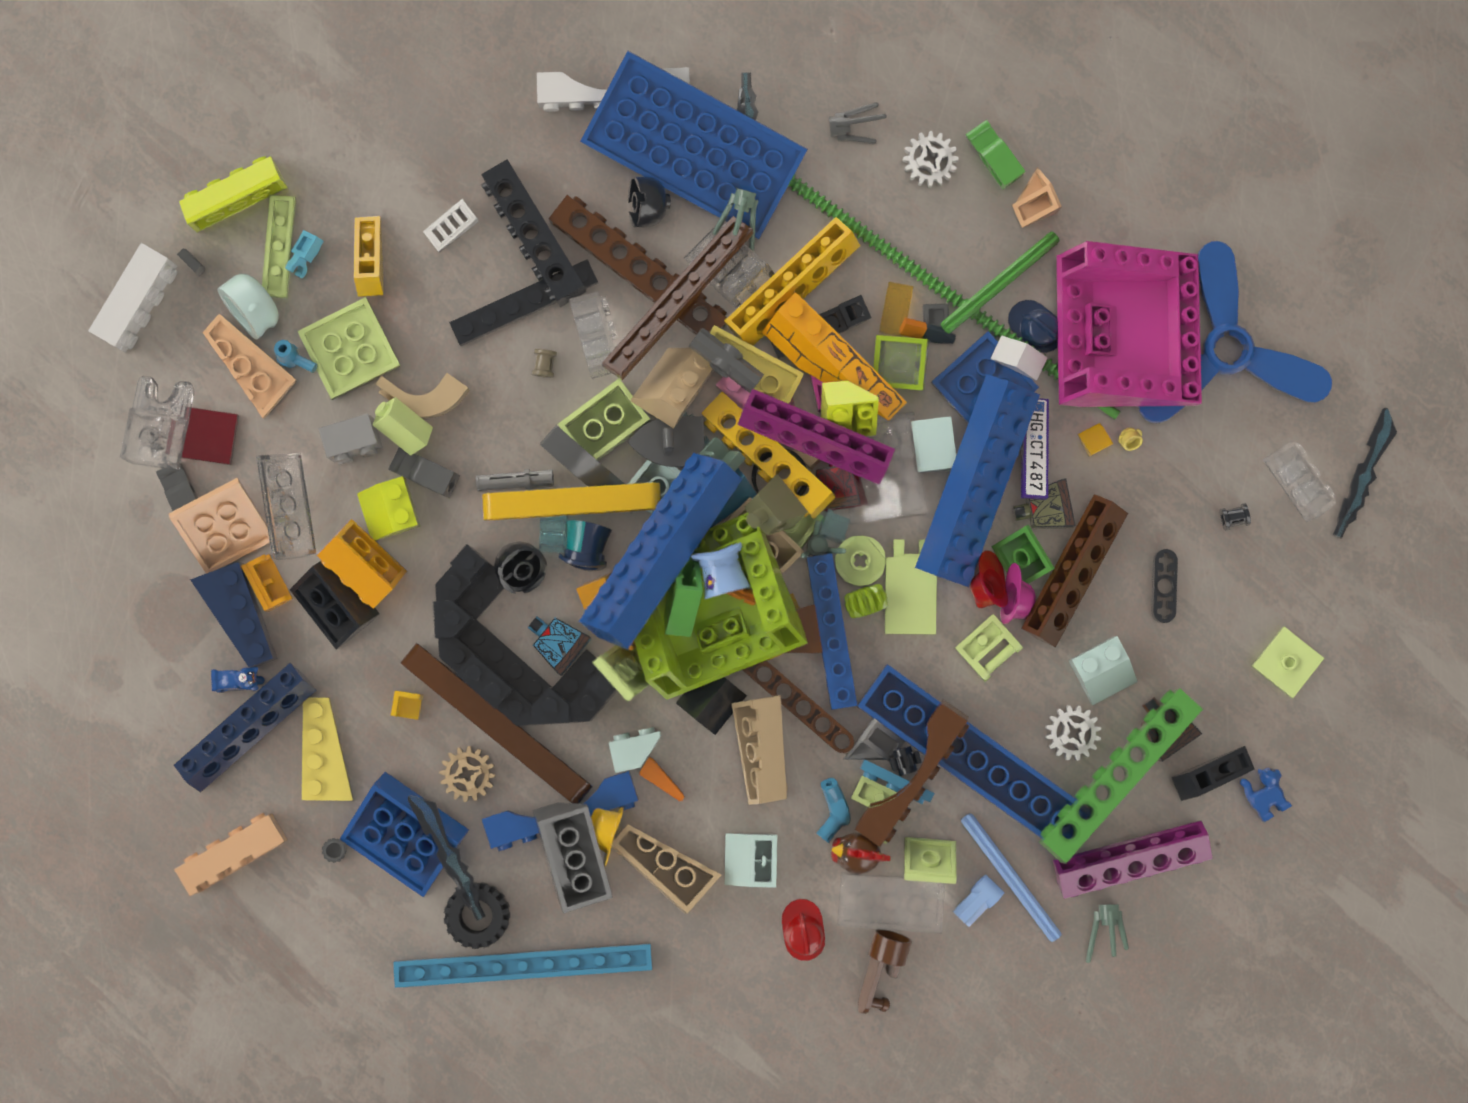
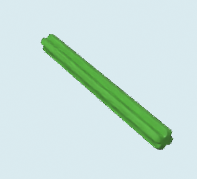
(1000, 282)

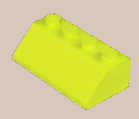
(232, 194)

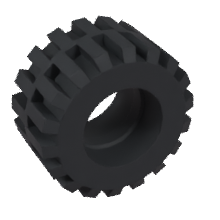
(483, 938)

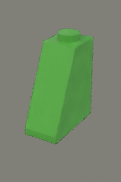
(683, 600)

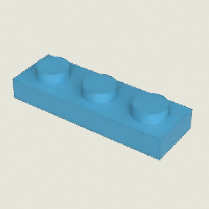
(894, 781)

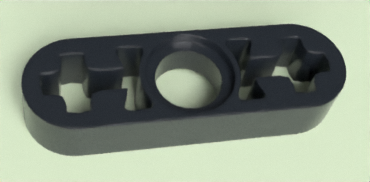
(1170, 605)

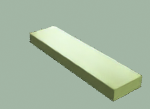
(278, 245)

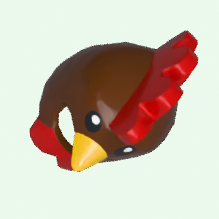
(857, 853)

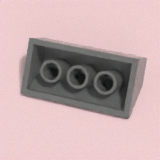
(572, 855)

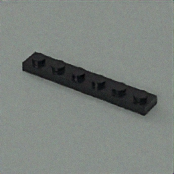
(513, 307)

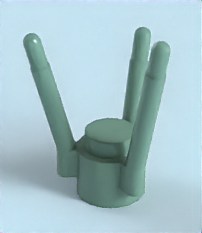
(743, 202)
(818, 545)
(1109, 916)

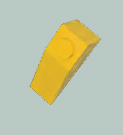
(368, 256)

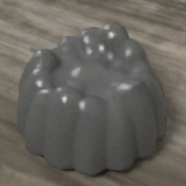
(334, 850)

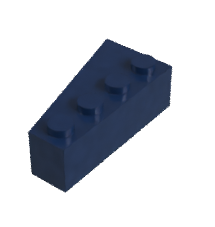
(237, 611)

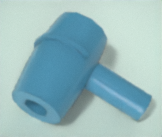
(289, 357)

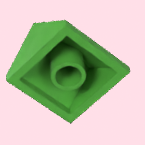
(1026, 551)

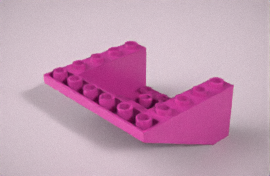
(1128, 327)

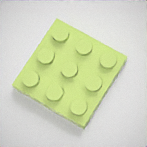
(349, 348)

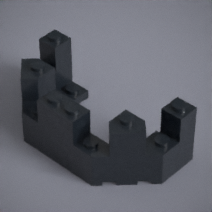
(493, 667)

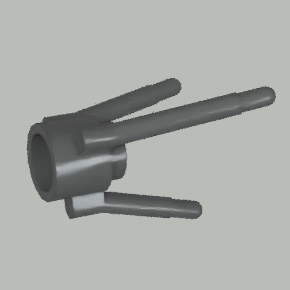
(841, 123)

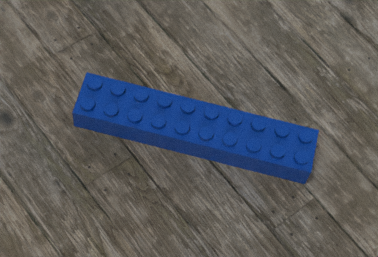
(975, 759)

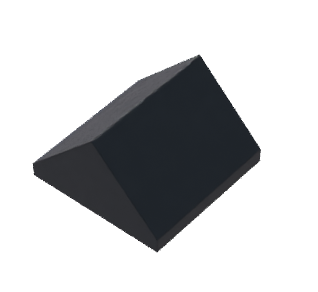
(712, 703)

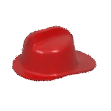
(989, 584)
(803, 929)

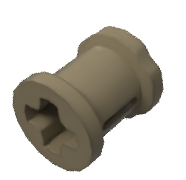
(544, 363)

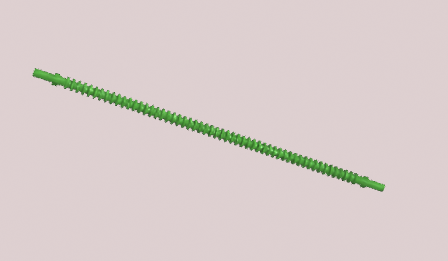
(915, 270)

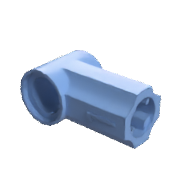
(982, 896)

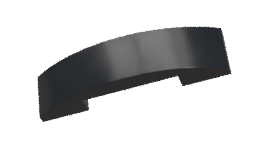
(842, 317)

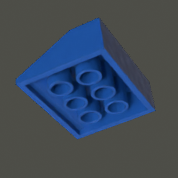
(392, 837)

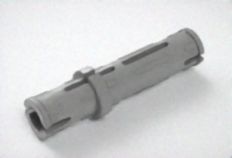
(515, 480)

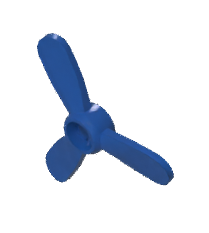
(1277, 369)

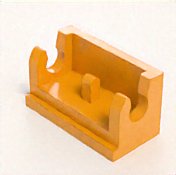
(267, 582)

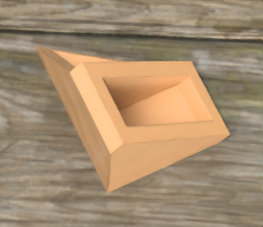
(1036, 200)

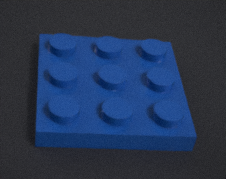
(965, 376)

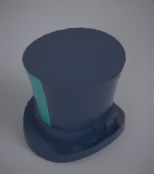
(585, 545)

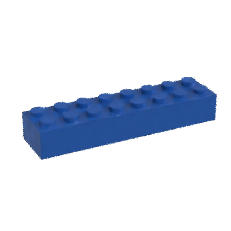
(977, 480)
(660, 550)

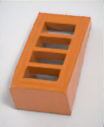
(657, 776)

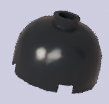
(648, 201)
(520, 567)

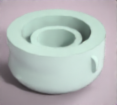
(249, 304)

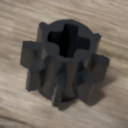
(905, 760)

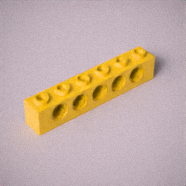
(798, 275)
(724, 408)

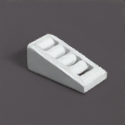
(452, 212)

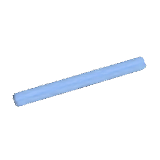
(1011, 877)

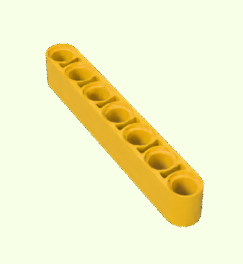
(570, 501)

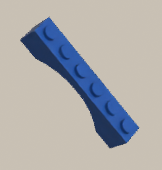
(510, 826)

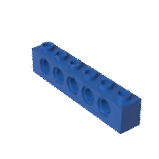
(832, 631)

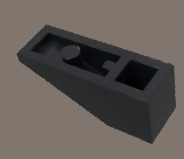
(1213, 773)

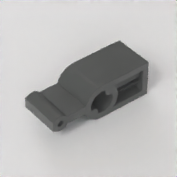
(424, 472)
(177, 487)

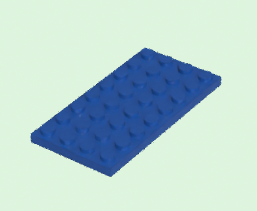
(691, 141)

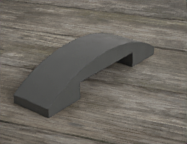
(577, 459)

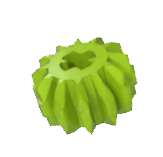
(865, 601)

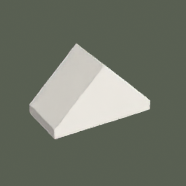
(1019, 357)

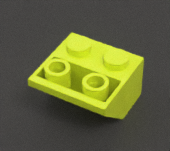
(850, 407)

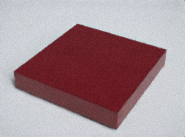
(210, 436)

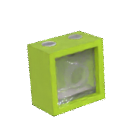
(901, 361)

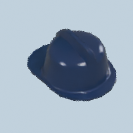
(1034, 325)

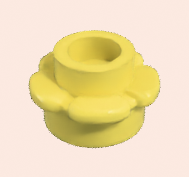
(1130, 439)

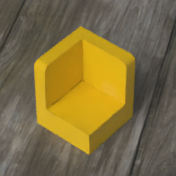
(406, 705)

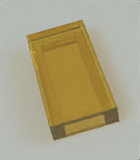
(895, 308)

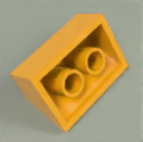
(362, 564)

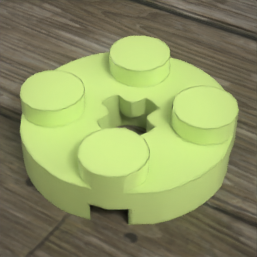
(874, 563)

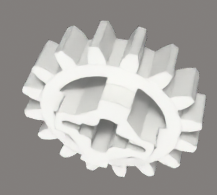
(940, 155)
(1083, 726)

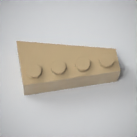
(667, 869)

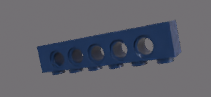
(244, 727)

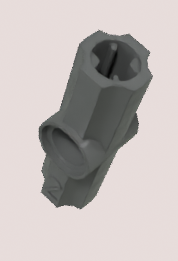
(726, 360)

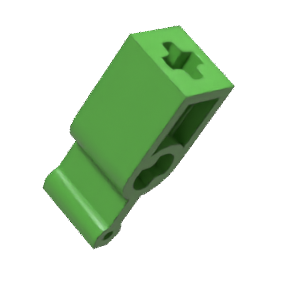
(995, 155)

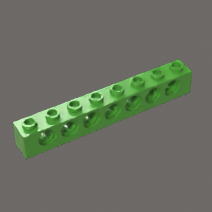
(1185, 712)

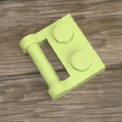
(982, 641)

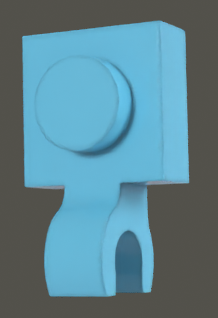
(304, 250)

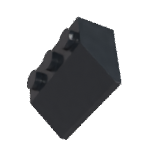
(332, 604)

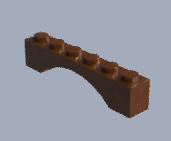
(882, 816)

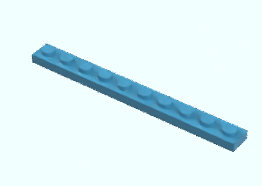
(522, 965)

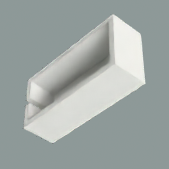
(134, 298)

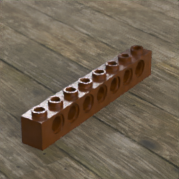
(563, 220)

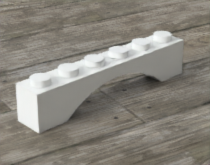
(559, 90)

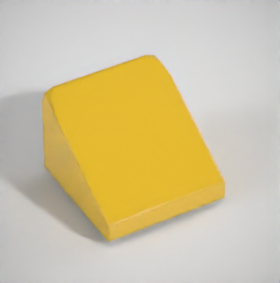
(1095, 439)

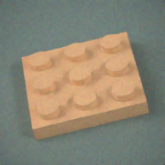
(221, 526)

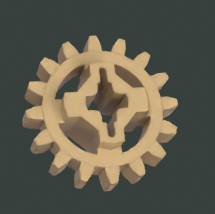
(471, 785)

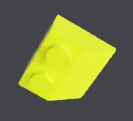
(388, 508)

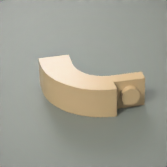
(431, 405)

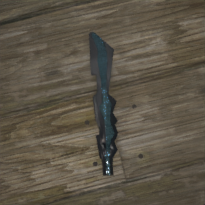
(1364, 475)
(449, 856)

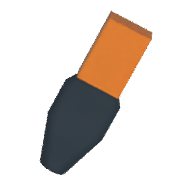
(921, 330)

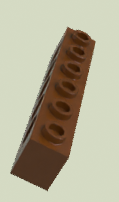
(1075, 570)

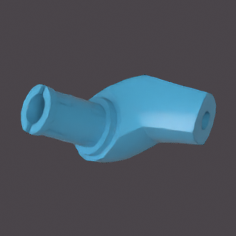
(838, 809)

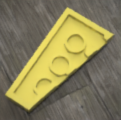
(778, 379)
(322, 754)

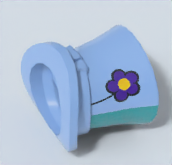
(721, 571)

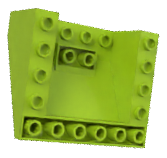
(726, 630)

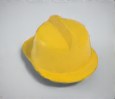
(605, 826)

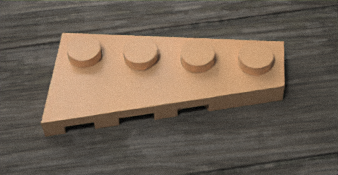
(253, 369)

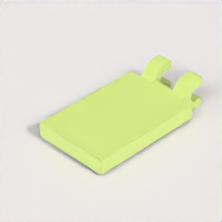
(909, 594)

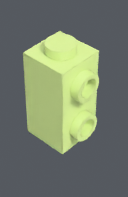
(402, 425)

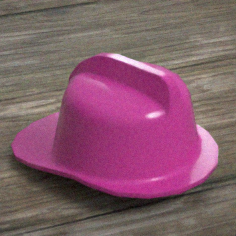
(1020, 596)

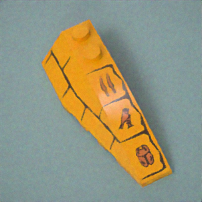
(825, 355)

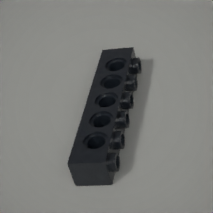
(503, 177)

